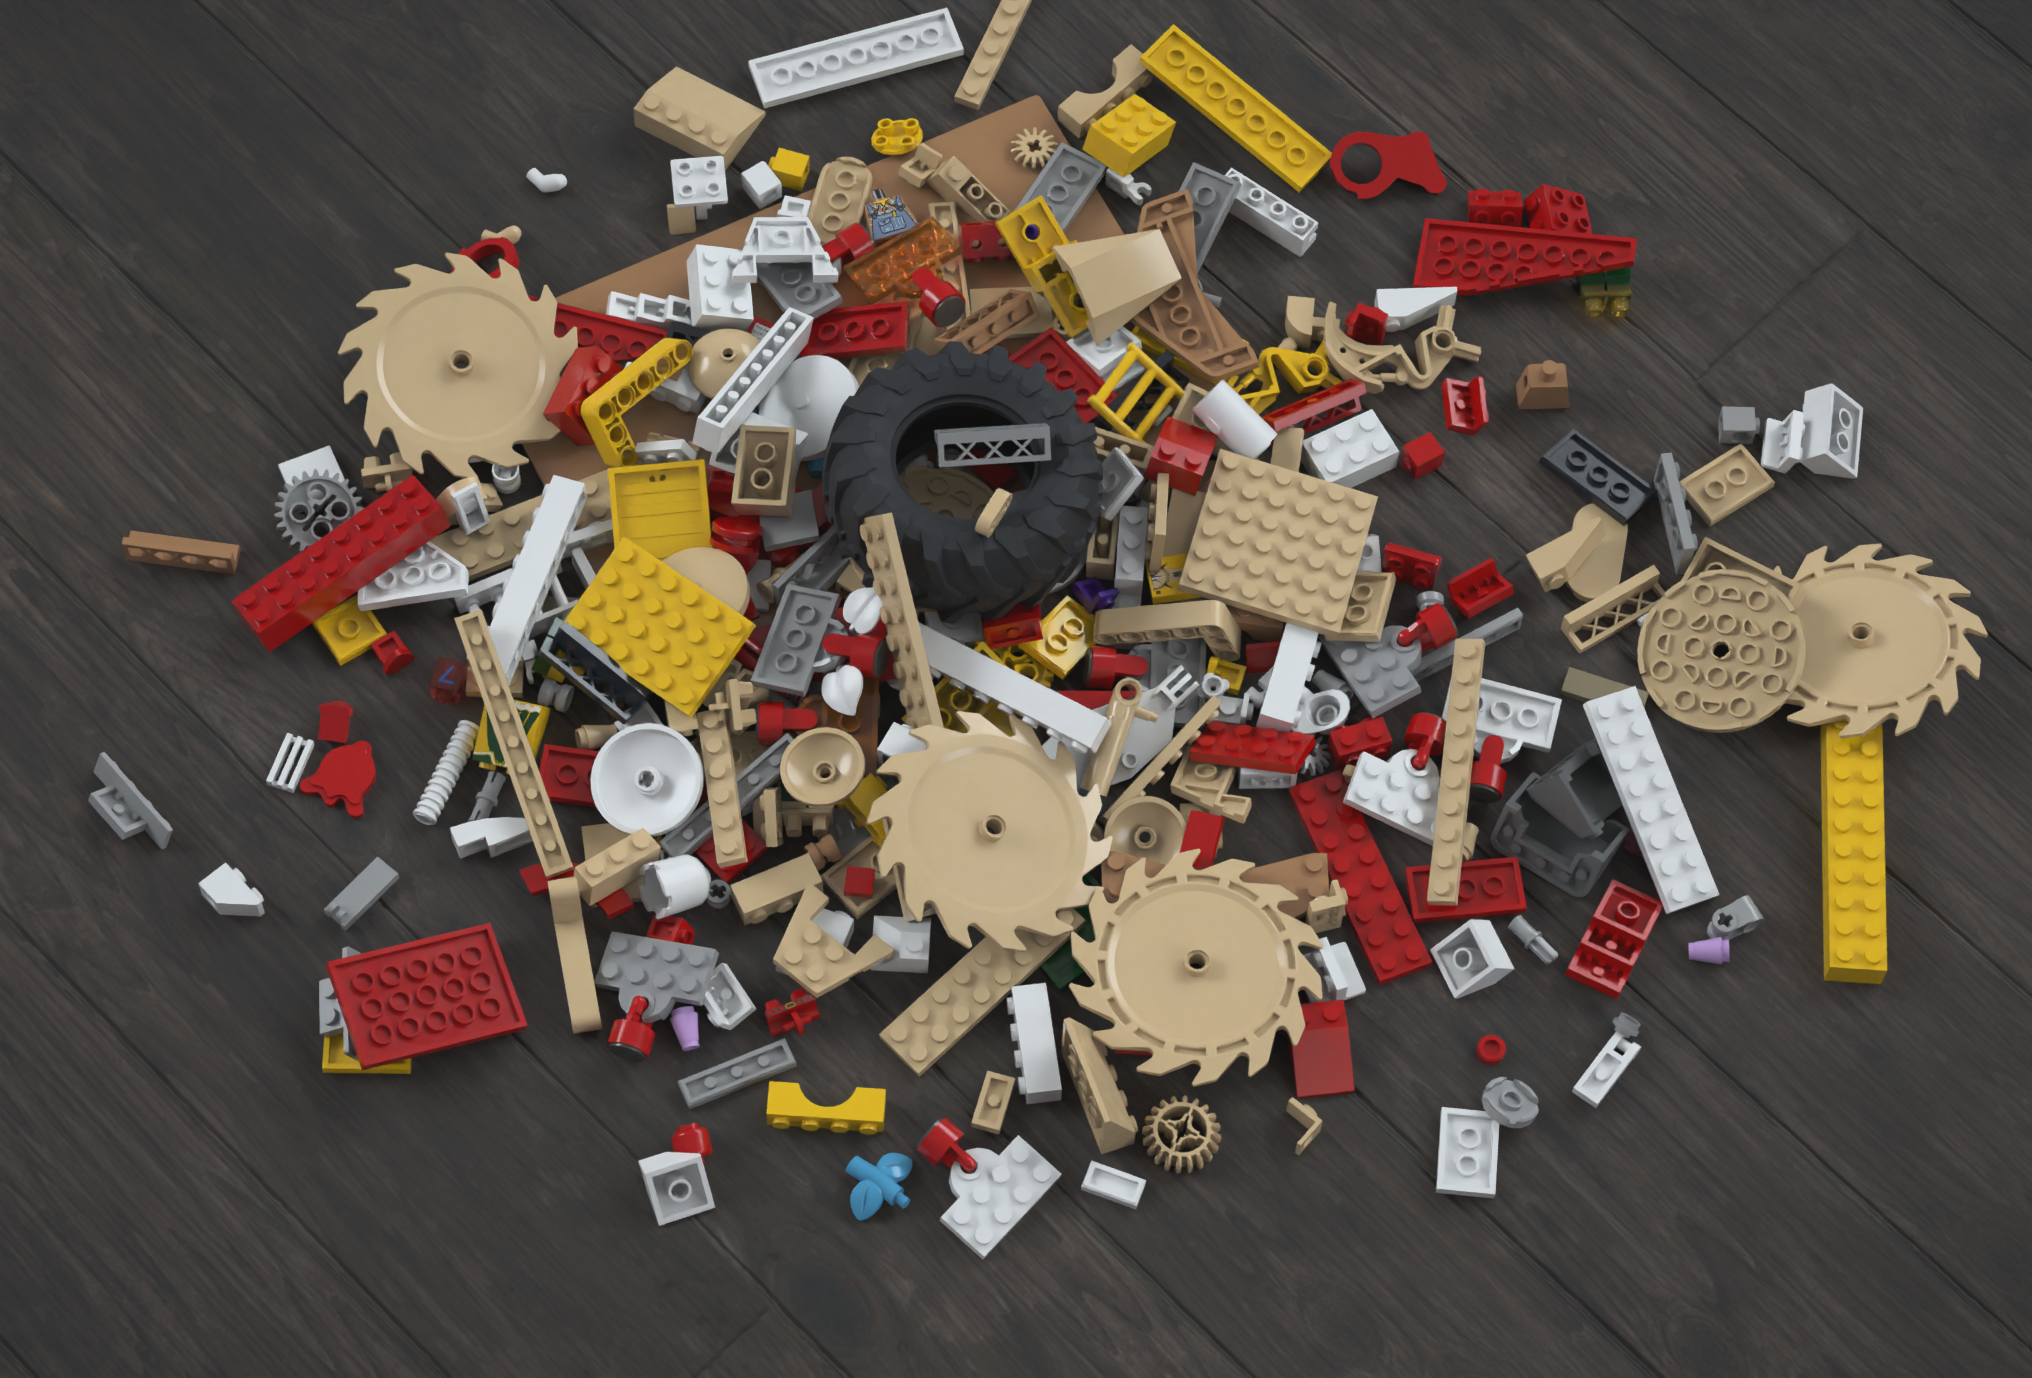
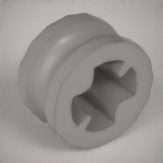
(720, 886)

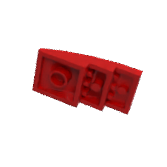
(1614, 939)

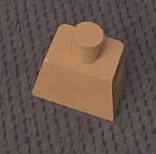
(1543, 386)

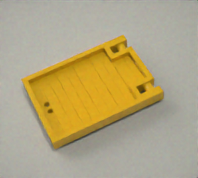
(663, 511)

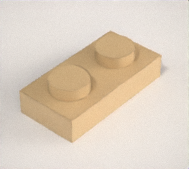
(993, 1102)

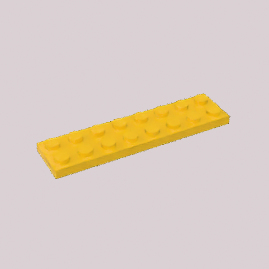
(1236, 108)

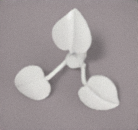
(844, 687)

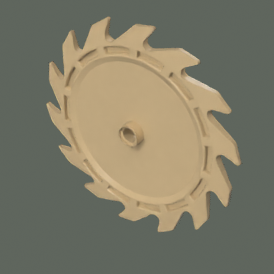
(451, 410)
(1879, 641)
(953, 860)
(1187, 1012)

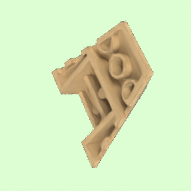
(1118, 276)

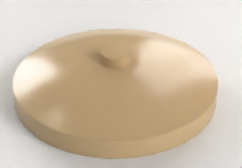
(715, 573)

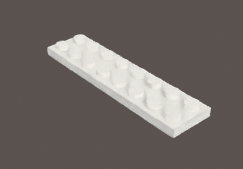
(855, 57)
(1651, 800)

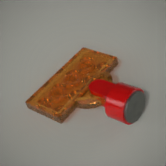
(913, 270)

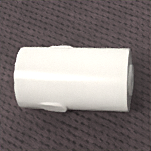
(1234, 421)

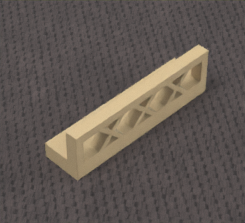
(1606, 603)

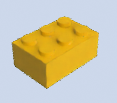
(1129, 135)

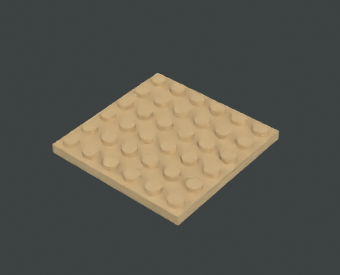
(1278, 543)

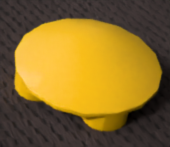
(897, 136)

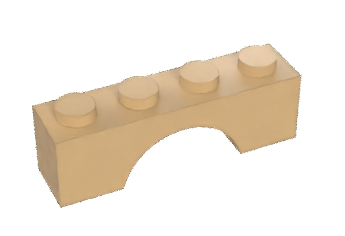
(1084, 109)

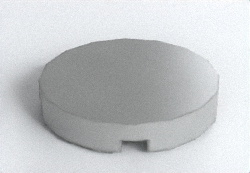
(1510, 1102)

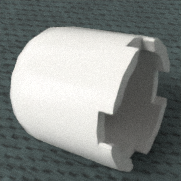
(674, 885)

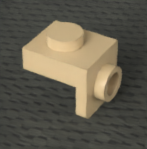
(921, 166)

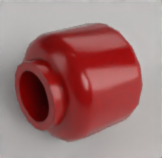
(692, 1139)

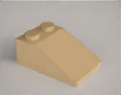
(765, 471)

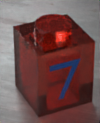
(448, 680)

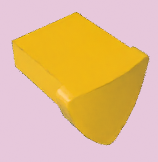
(1227, 670)

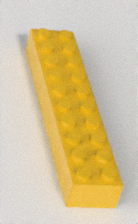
(1853, 856)

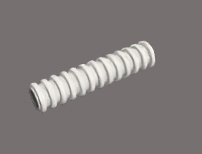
(446, 773)

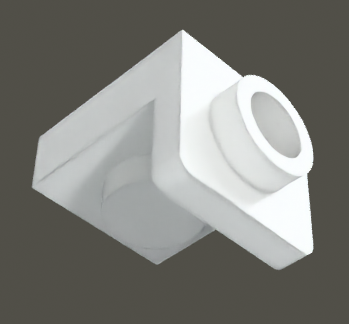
(1235, 710)

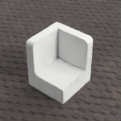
(761, 184)

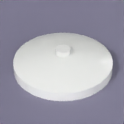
(810, 399)
(647, 779)

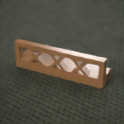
(992, 322)
(181, 552)

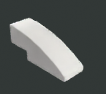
(493, 834)

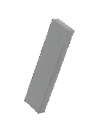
(737, 1073)

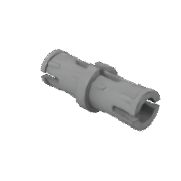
(487, 797)

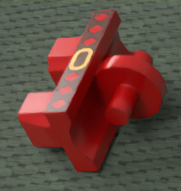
(792, 1014)

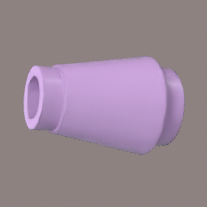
(1710, 950)
(686, 1027)

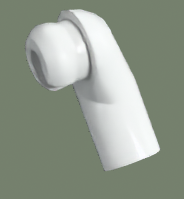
(547, 183)

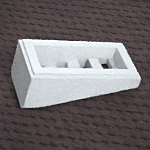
(470, 508)

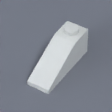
(1412, 305)

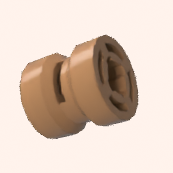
(823, 851)

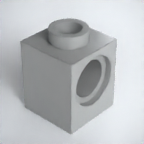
(1737, 425)

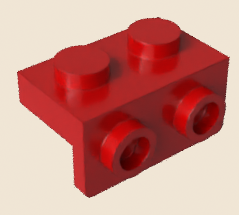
(1495, 208)
(1366, 325)
(1465, 405)
(1478, 589)

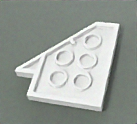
(418, 578)

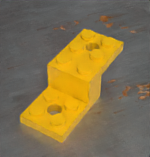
(1040, 262)

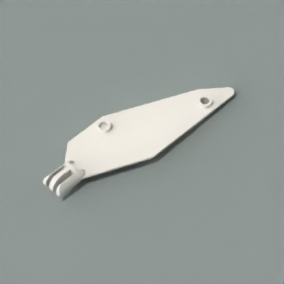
(1144, 737)

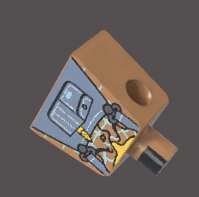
(887, 217)

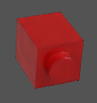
(1422, 455)

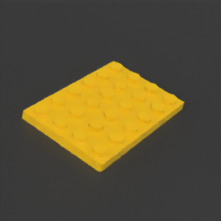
(659, 626)

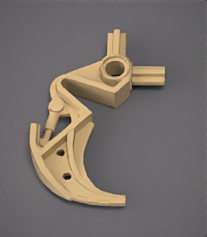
(1429, 355)

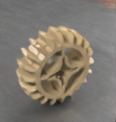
(1161, 1123)

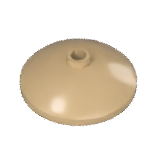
(709, 367)
(820, 753)
(1148, 815)

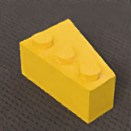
(860, 804)

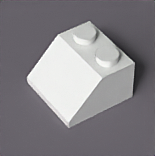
(1472, 958)

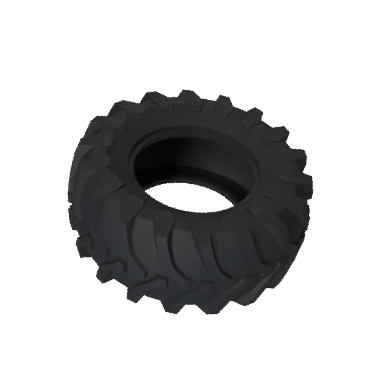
(944, 558)

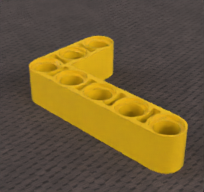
(605, 406)

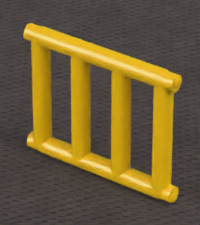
(1152, 371)

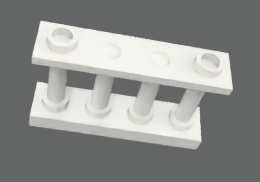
(491, 590)

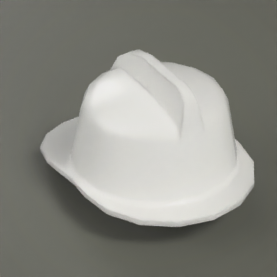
(1323, 712)

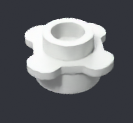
(1213, 680)

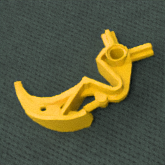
(1293, 367)

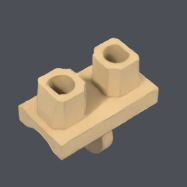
(385, 476)
(734, 692)

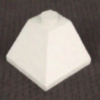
(909, 943)
(676, 1185)

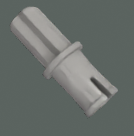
(1533, 940)

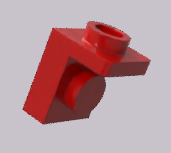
(671, 929)

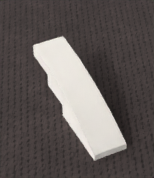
(649, 309)

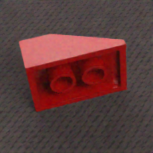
(1181, 453)
(1323, 1053)

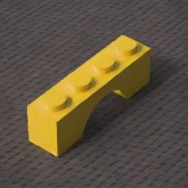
(861, 1112)

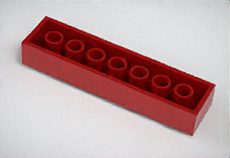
(341, 563)

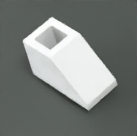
(229, 894)

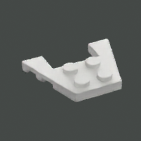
(783, 241)

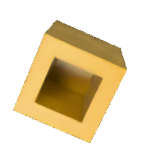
(790, 168)

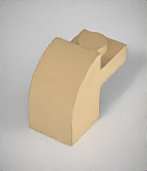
(1301, 323)
(488, 492)

